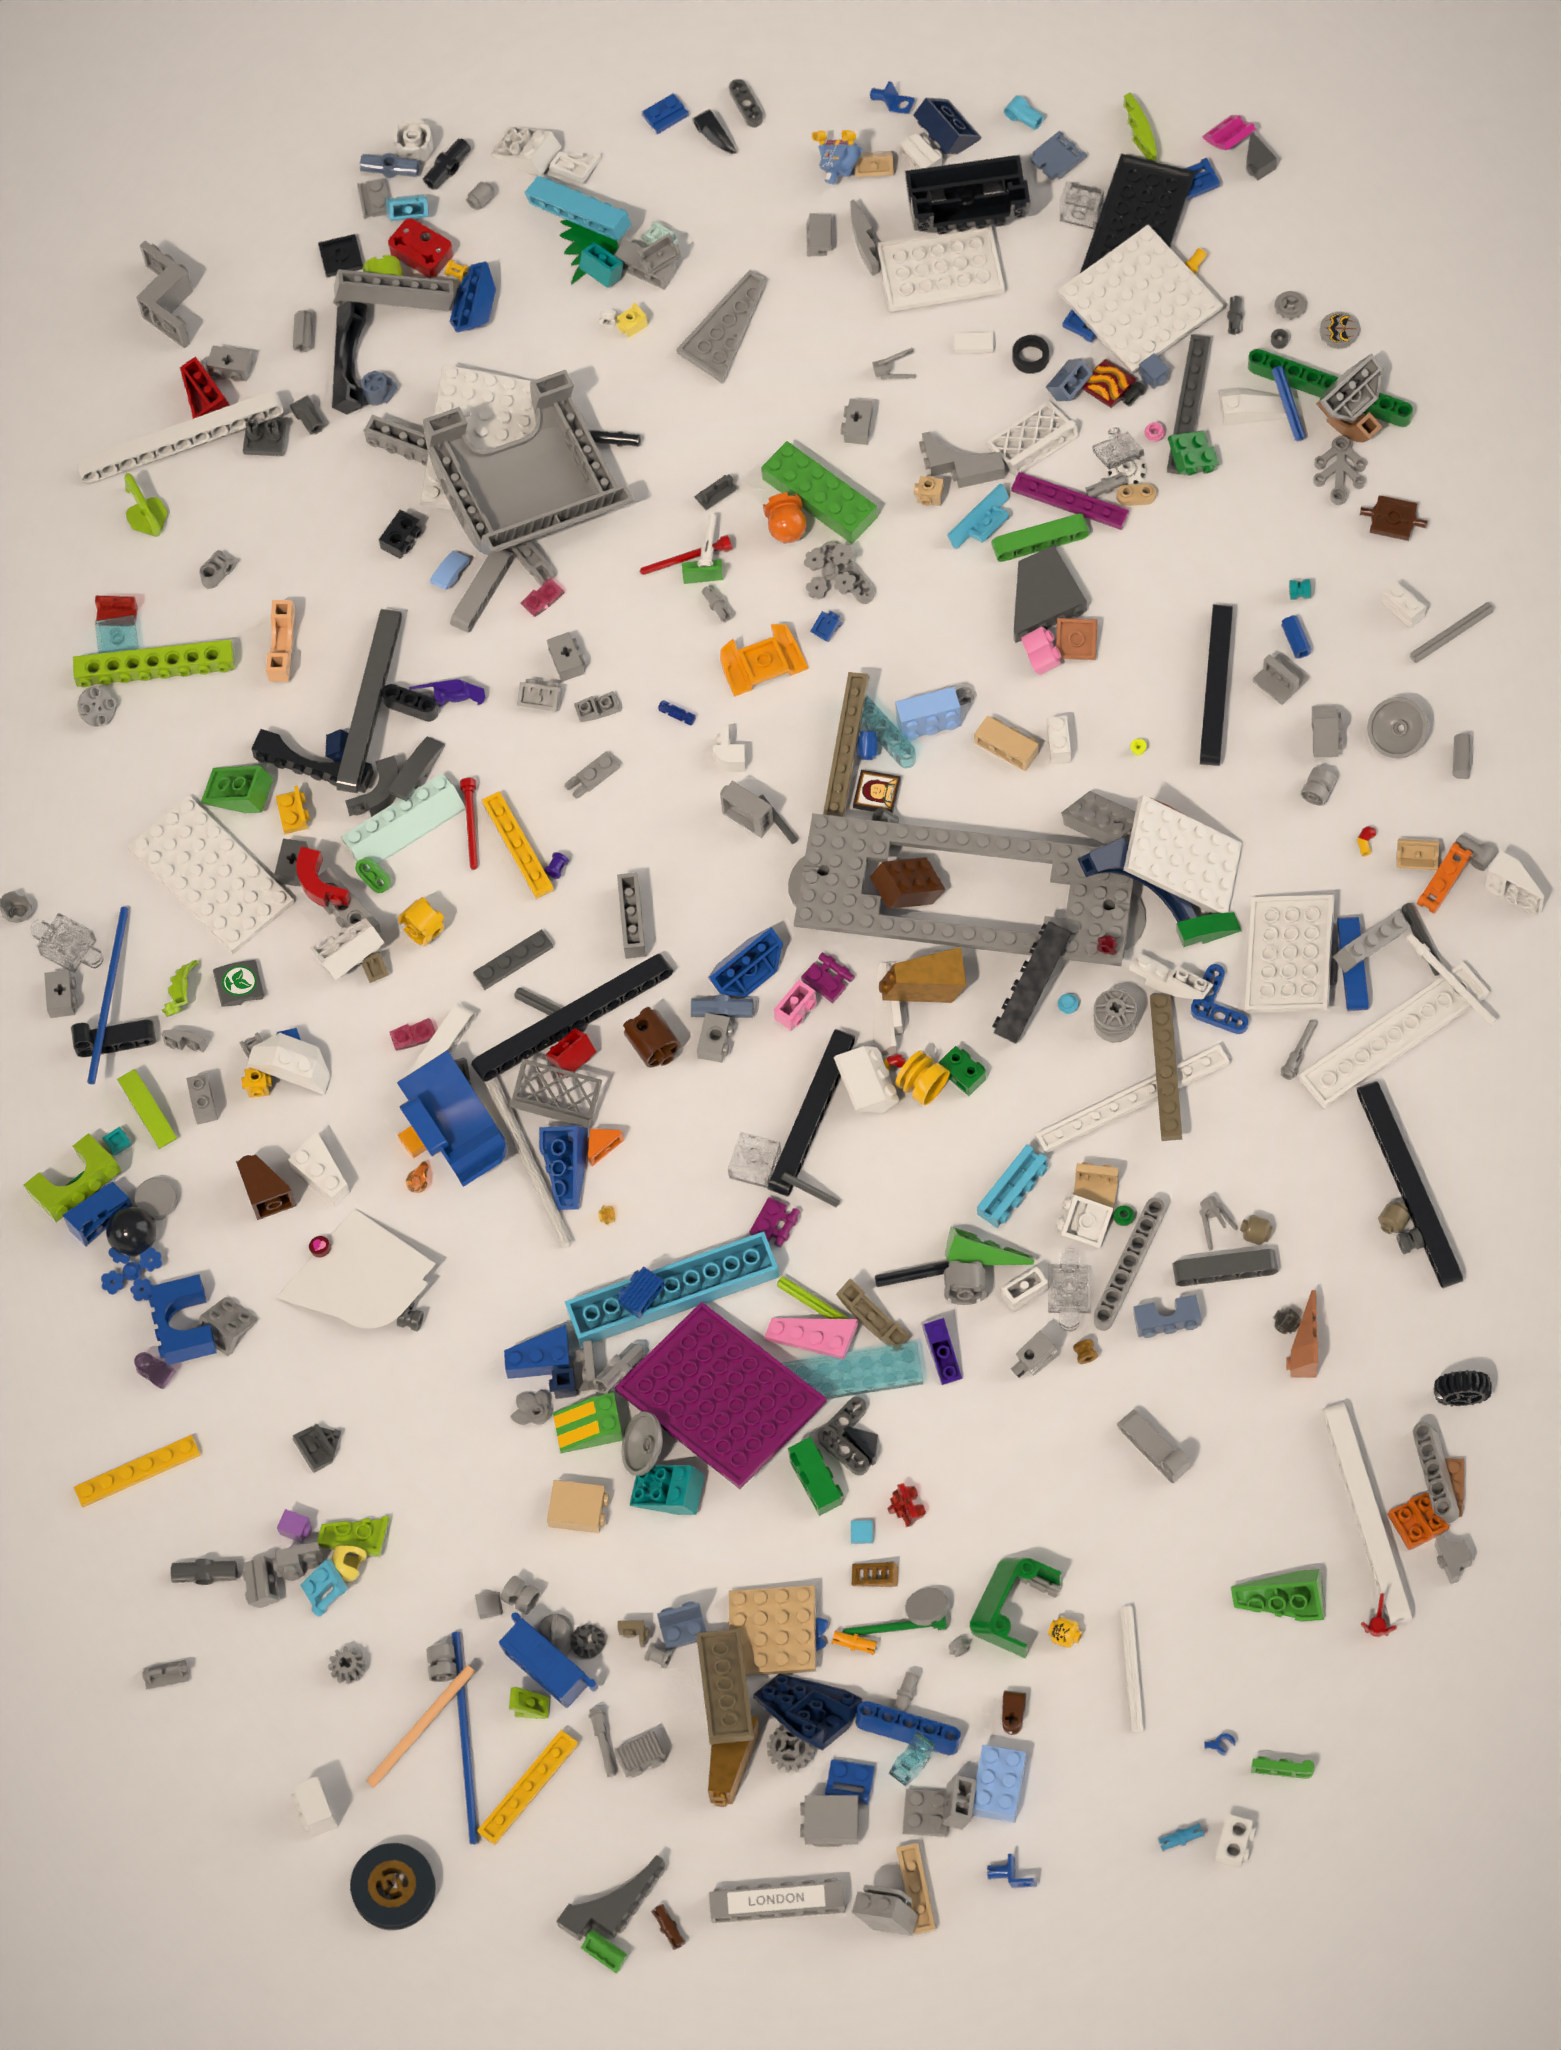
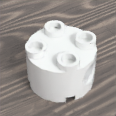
(413, 140)

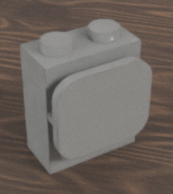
(830, 1820)
(885, 1910)

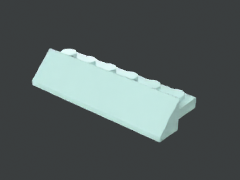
(404, 821)

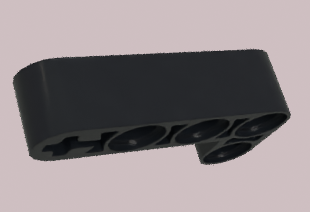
(116, 1037)

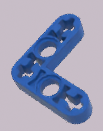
(1208, 1003)

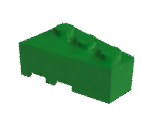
(815, 1476)

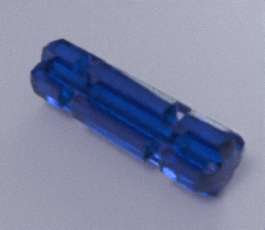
(676, 712)

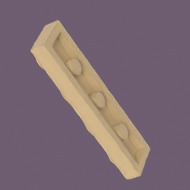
(916, 1887)

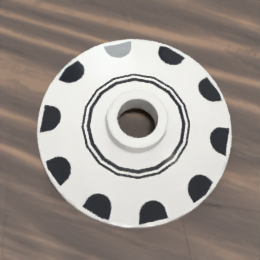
(1132, 475)

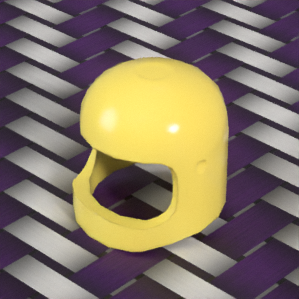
(347, 1564)

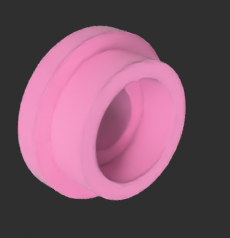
(1154, 427)

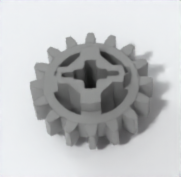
(783, 1754)

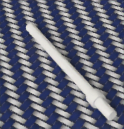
(1424, 952)

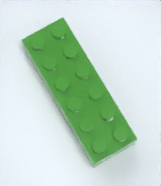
(820, 491)

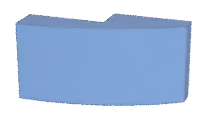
(448, 570)

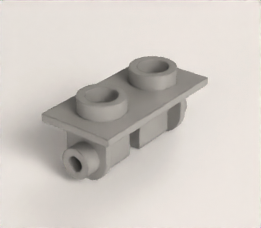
(165, 1674)

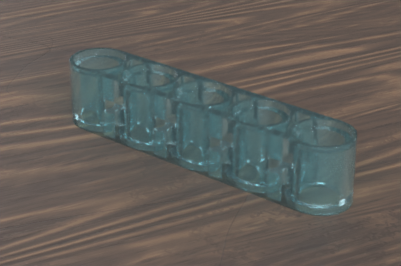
(888, 734)

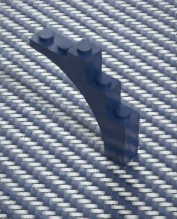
(1112, 860)

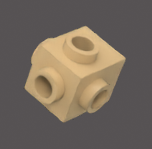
(929, 490)

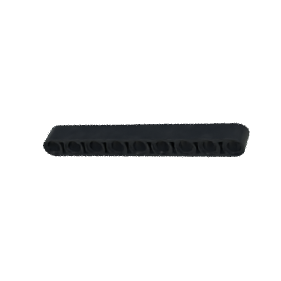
(1216, 685)
(810, 1113)

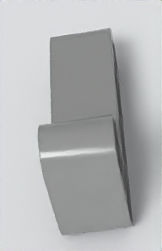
(1145, 1438)

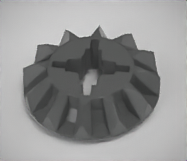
(591, 1649)

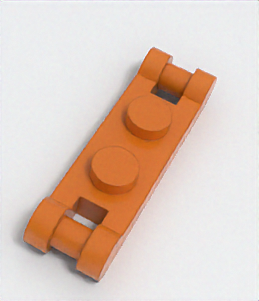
(1444, 878)

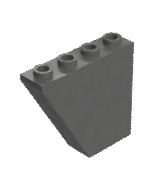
(1045, 593)

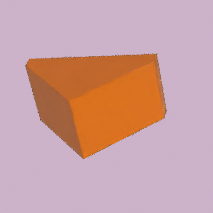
(602, 1142)

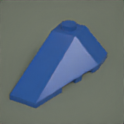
(565, 1160)

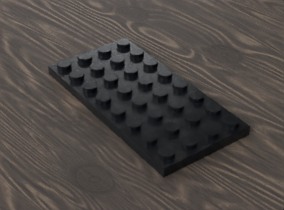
(1138, 197)

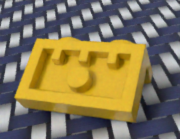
(291, 811)

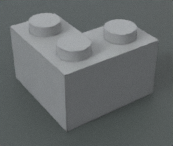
(1326, 728)

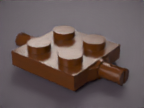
(1393, 518)

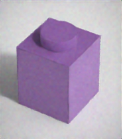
(294, 1526)

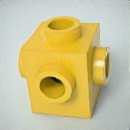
(256, 1083)

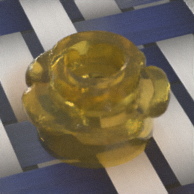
(607, 1214)

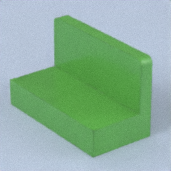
(694, 574)

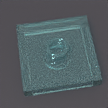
(116, 634)

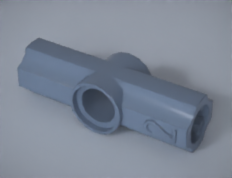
(398, 166)
(723, 1006)

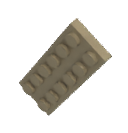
(724, 1686)

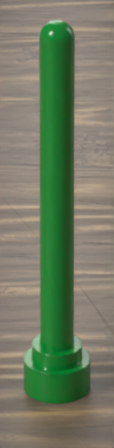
(896, 1626)

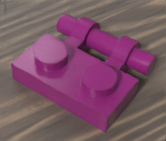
(825, 983)
(769, 1219)

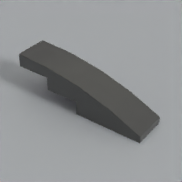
(416, 768)

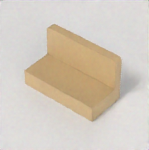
(874, 164)

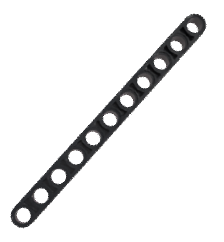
(571, 1017)
(1409, 1184)

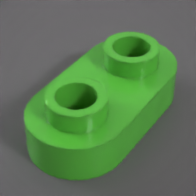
(373, 876)

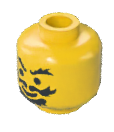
(1064, 1632)

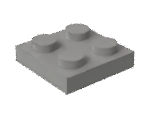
(924, 1813)

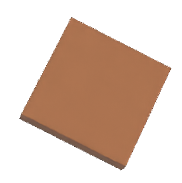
(1076, 638)

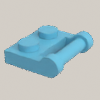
(320, 1582)

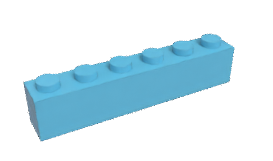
(578, 208)

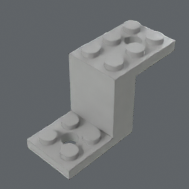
(164, 293)

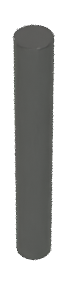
(781, 824)
(810, 1189)

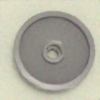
(1384, 727)
(642, 1443)

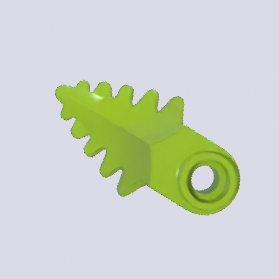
(178, 989)

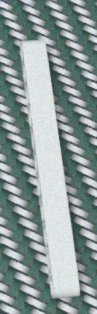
(179, 437)
(1367, 1514)

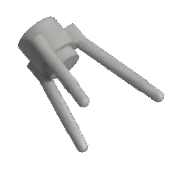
(882, 366)
(1212, 1208)

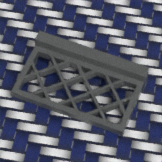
(552, 1111)

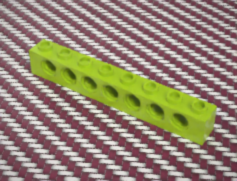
(144, 658)

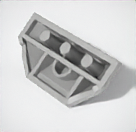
(1354, 390)

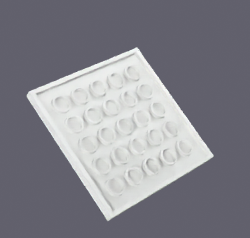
(1140, 299)

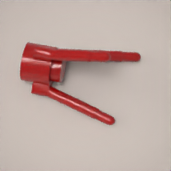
(1378, 1625)

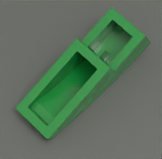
(1207, 928)

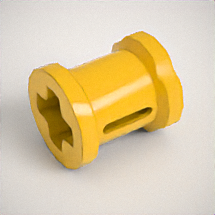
(452, 266)

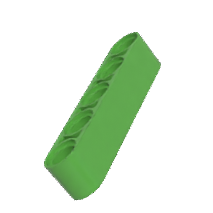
(1040, 537)

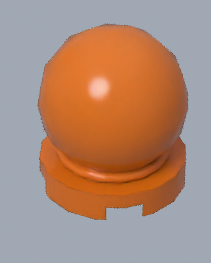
(785, 517)

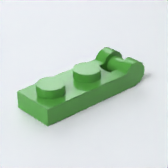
(1283, 1767)

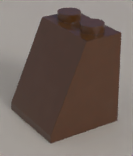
(264, 1187)

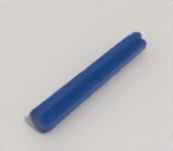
(1288, 403)

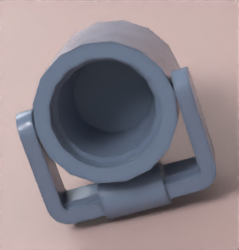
(376, 389)

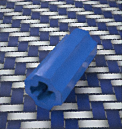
(1296, 637)

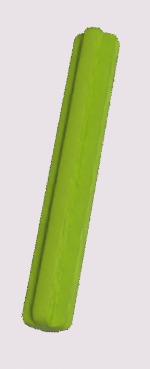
(809, 1299)

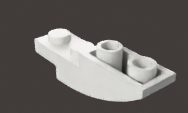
(1172, 982)

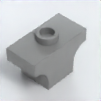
(1452, 1557)

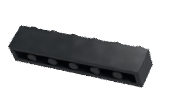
(1032, 982)

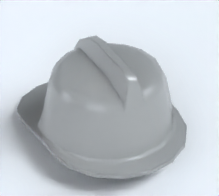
(557, 1631)

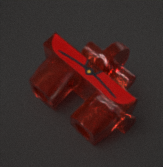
(903, 1505)

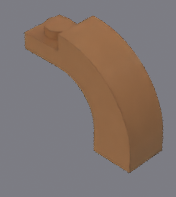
(1360, 430)

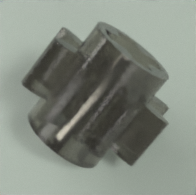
(1286, 1321)

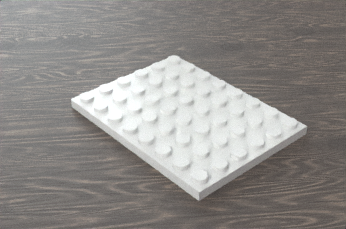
(496, 413)

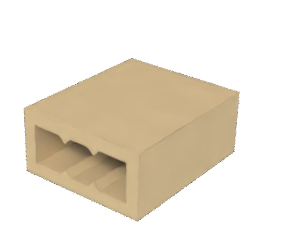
(577, 1506)

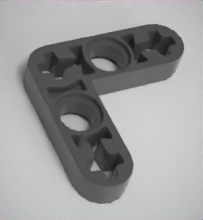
(838, 1434)

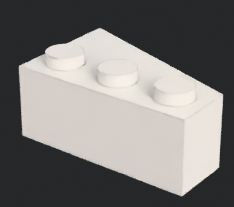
(319, 1170)

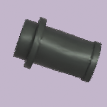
(1135, 391)

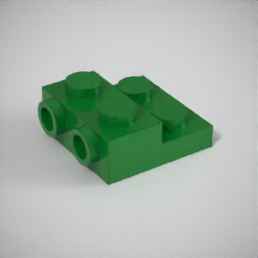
(1192, 453)

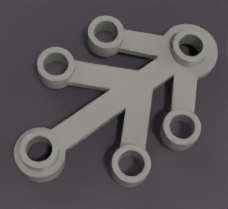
(1340, 468)

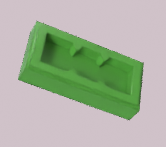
(604, 1951)

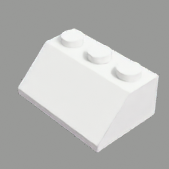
(867, 1079)

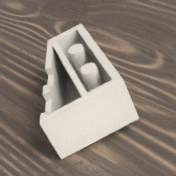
(349, 948)

